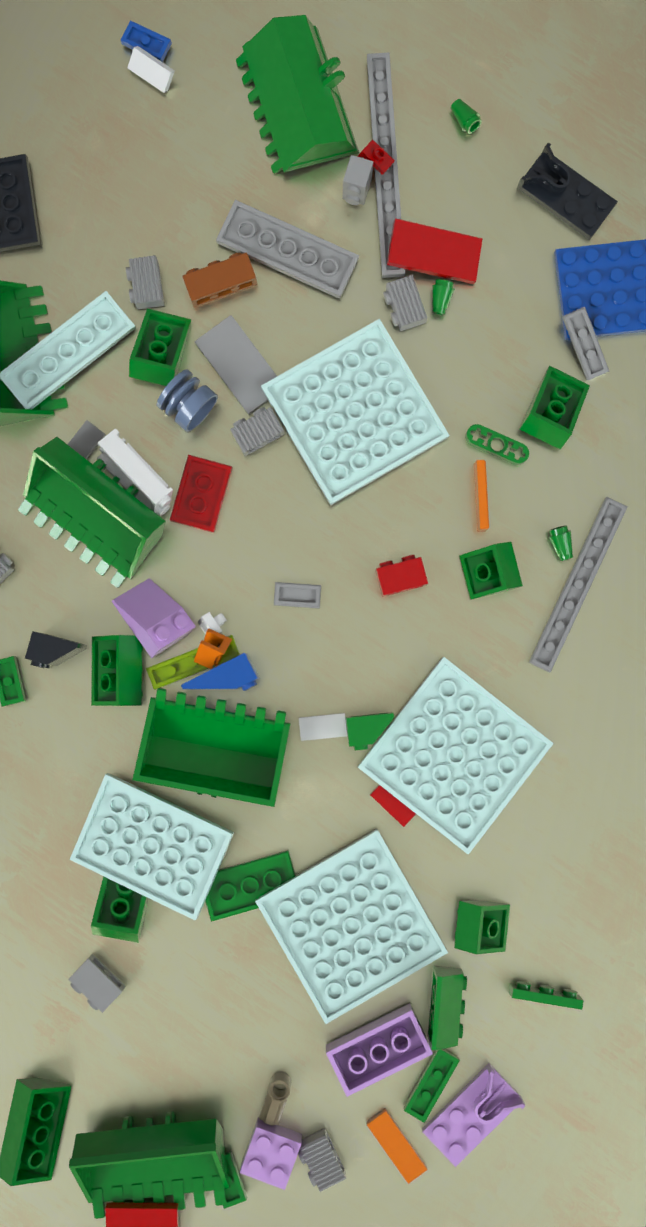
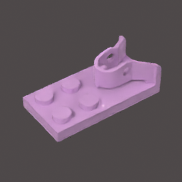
(472, 1114)

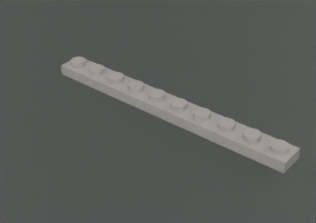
(384, 135)

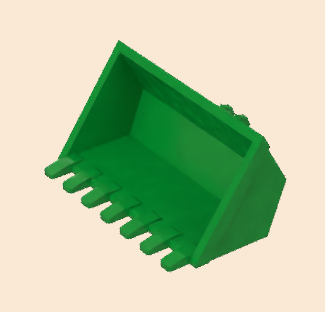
(297, 94)
(212, 749)

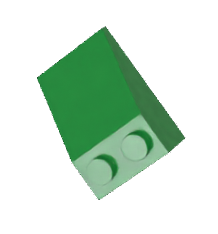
(159, 347)
(555, 408)
(118, 912)

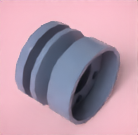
(184, 397)

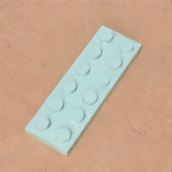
(67, 351)

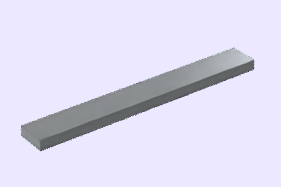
(578, 584)

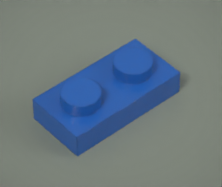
(148, 40)

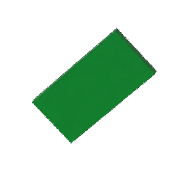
(239, 885)

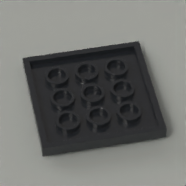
(17, 205)

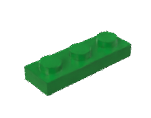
(546, 995)
(431, 1084)

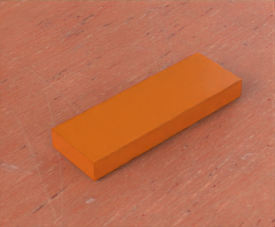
(481, 495)
(396, 1146)

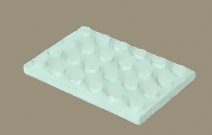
(151, 846)

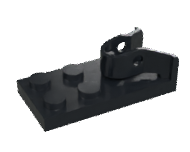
(566, 194)

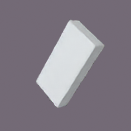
(150, 69)
(322, 727)

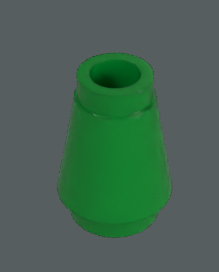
(466, 116)
(441, 296)
(562, 542)

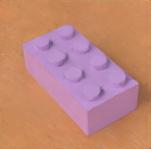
(378, 1050)

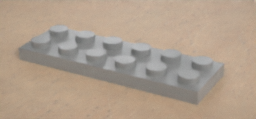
(287, 249)

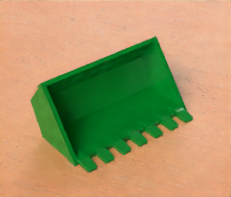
(17, 337)
(90, 509)
(151, 1162)

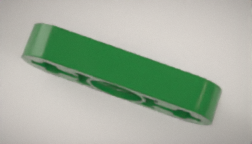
(495, 435)

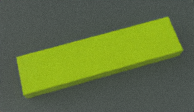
(183, 666)

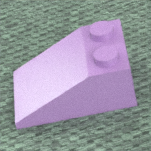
(153, 617)

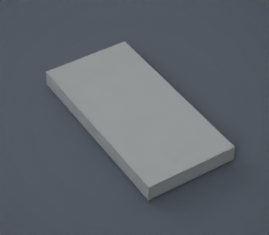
(237, 363)

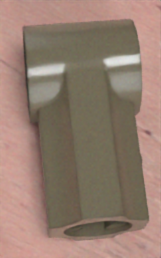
(275, 1099)

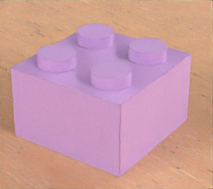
(271, 1154)

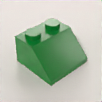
(491, 570)
(366, 729)
(482, 926)

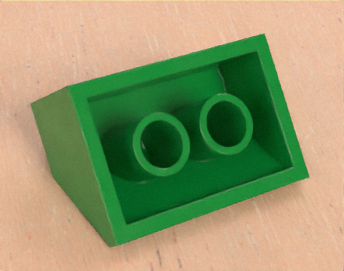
(116, 671)
(446, 1007)

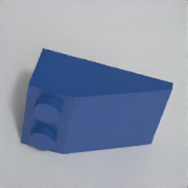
(230, 675)

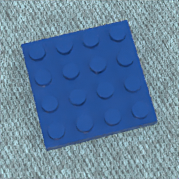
(607, 283)

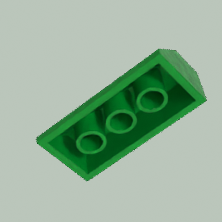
(33, 1131)

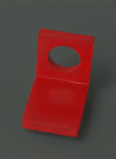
(380, 158)

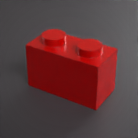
(401, 576)

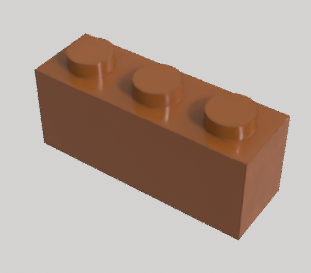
(219, 279)

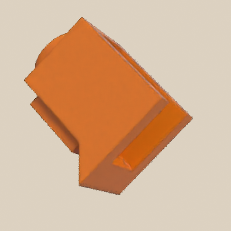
(212, 649)

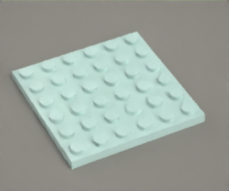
(355, 411)
(455, 755)
(351, 926)

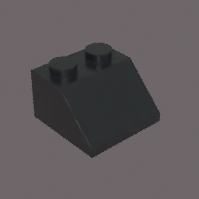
(51, 650)

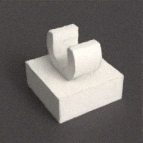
(207, 621)

